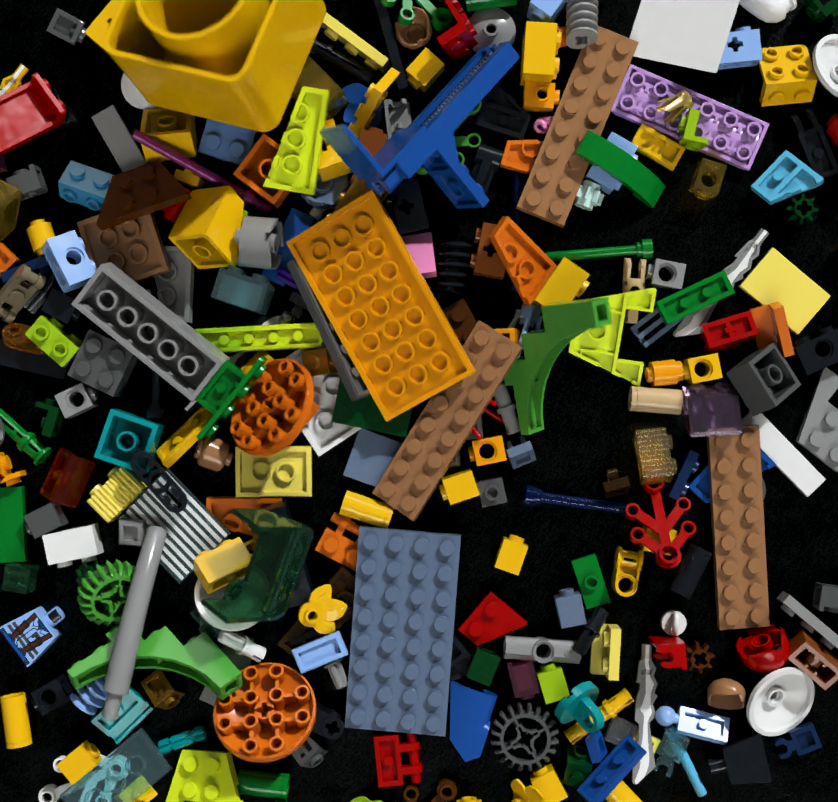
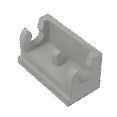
(397, 115)

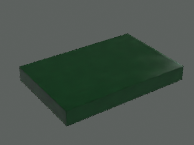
(366, 414)

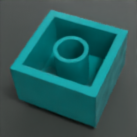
(126, 434)

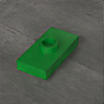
(590, 581)

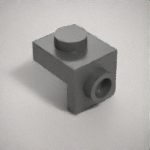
(67, 27)

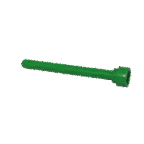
(642, 249)

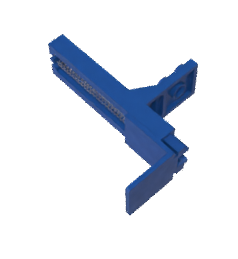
(430, 135)

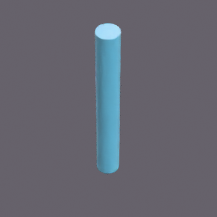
(691, 771)

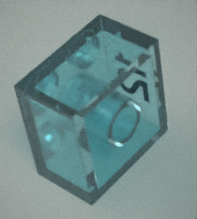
(243, 291)

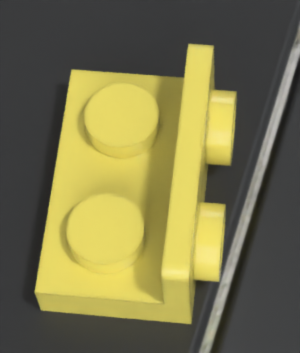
(606, 652)

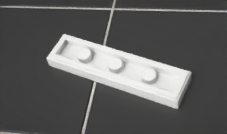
(785, 455)

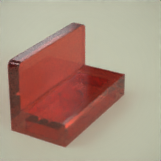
(67, 478)

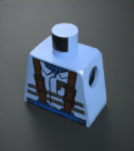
(33, 633)

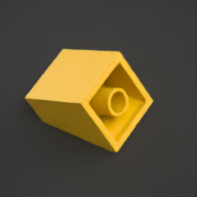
(208, 227)

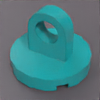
(580, 706)

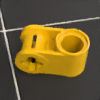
(627, 569)

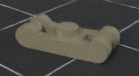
(18, 292)

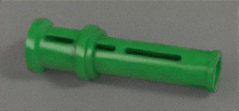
(27, 441)

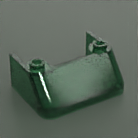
(271, 571)

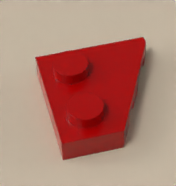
(490, 620)

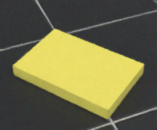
(782, 282)
(275, 475)

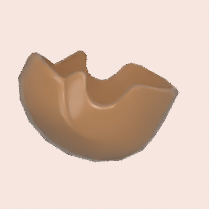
(417, 33)
(726, 694)

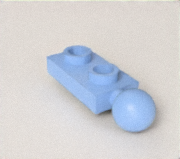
(695, 723)

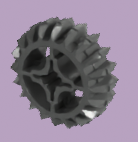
(534, 731)

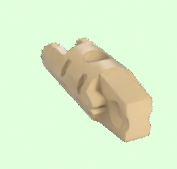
(631, 316)

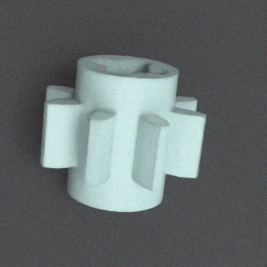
(588, 195)

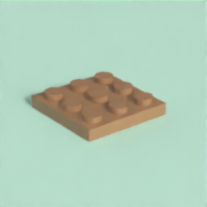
(130, 246)

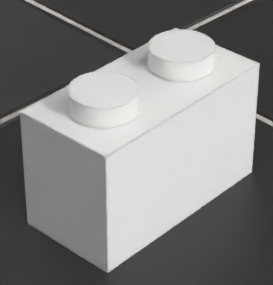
(73, 544)

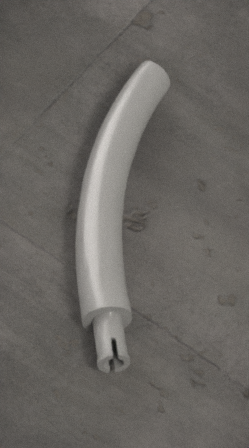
(132, 622)

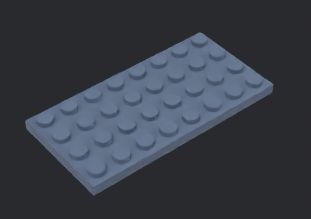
(402, 631)

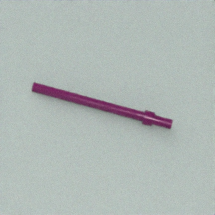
(246, 195)

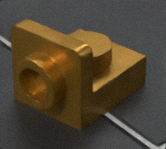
(162, 690)

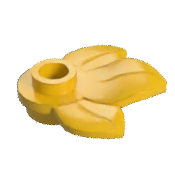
(325, 609)
(526, 794)

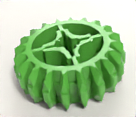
(107, 586)

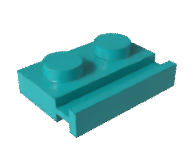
(131, 713)

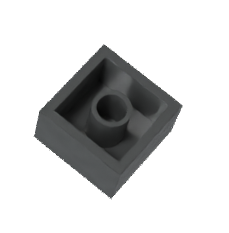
(103, 363)
(763, 379)

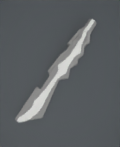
(692, 323)
(645, 712)

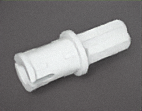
(242, 645)

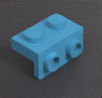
(84, 185)

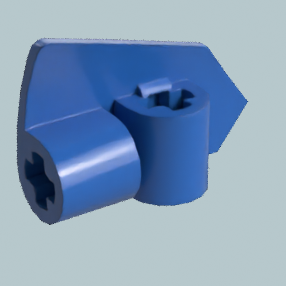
(470, 719)

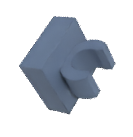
(520, 454)

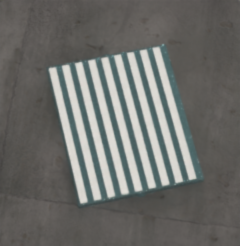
(187, 531)

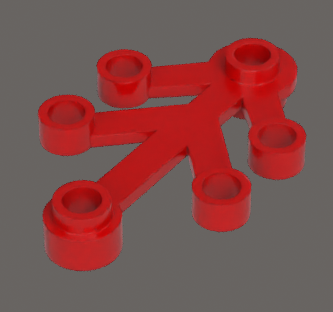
(662, 527)

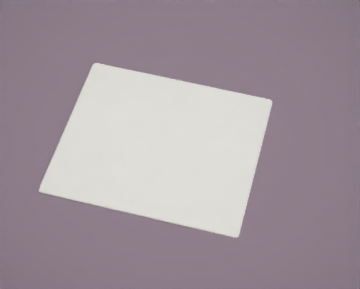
(684, 31)

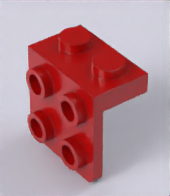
(459, 38)

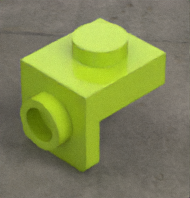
(688, 125)

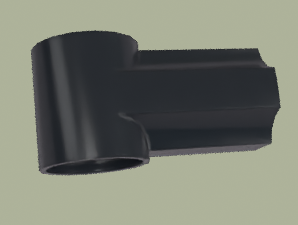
(486, 164)

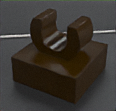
(615, 485)

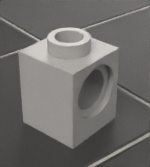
(676, 271)
(67, 404)

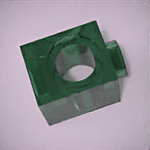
(20, 577)

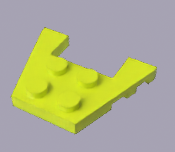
(602, 344)
(204, 777)

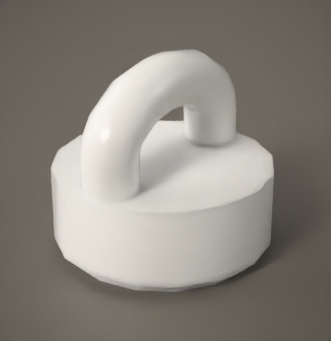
(673, 622)

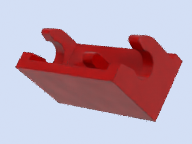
(728, 332)
(670, 648)

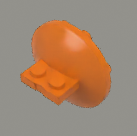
(274, 409)
(267, 714)

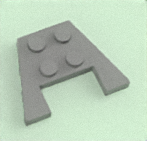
(820, 423)

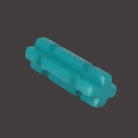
(182, 739)

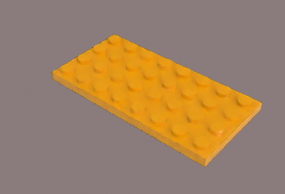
(380, 306)

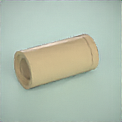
(655, 400)

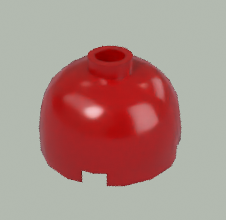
(764, 649)

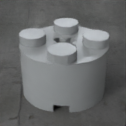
(259, 242)

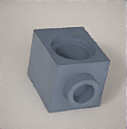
(569, 608)

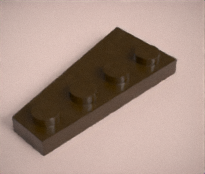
(342, 589)

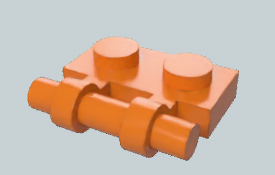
(336, 545)

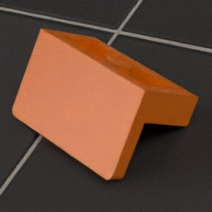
(772, 327)

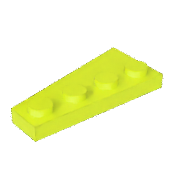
(299, 153)

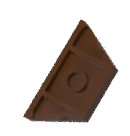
(139, 194)

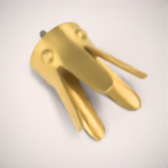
(677, 103)

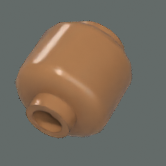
(213, 453)

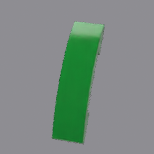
(622, 167)

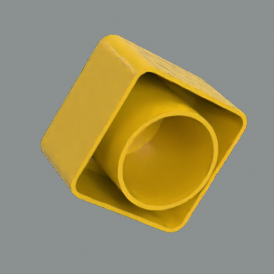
(216, 56)

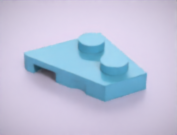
(785, 179)

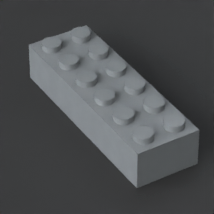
(149, 330)

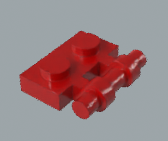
(389, 761)

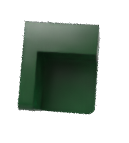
(483, 665)

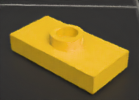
(658, 147)

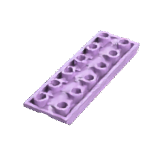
(731, 133)

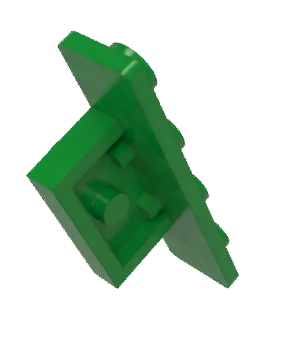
(224, 389)

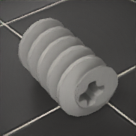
(581, 23)

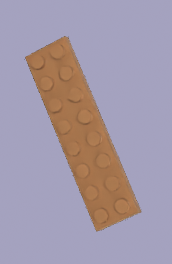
(582, 107)
(446, 423)
(738, 530)

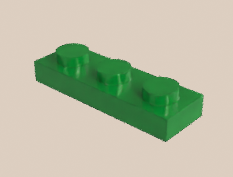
(694, 297)

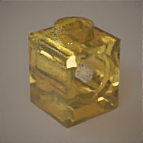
(712, 169)

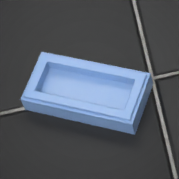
(320, 652)

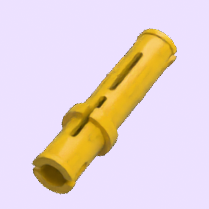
(608, 708)

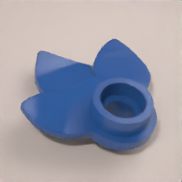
(355, 96)

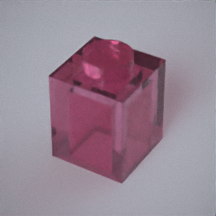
(523, 679)

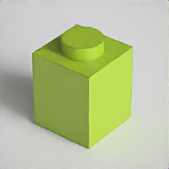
(552, 682)

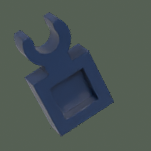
(801, 739)

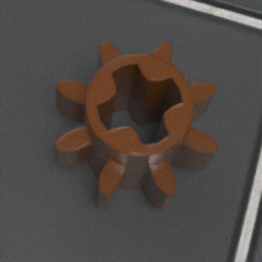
(704, 662)

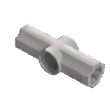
(525, 649)

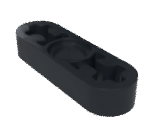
(165, 500)

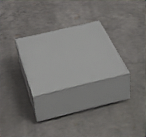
(132, 531)

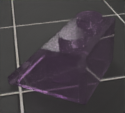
(711, 410)

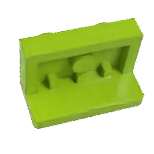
(54, 340)

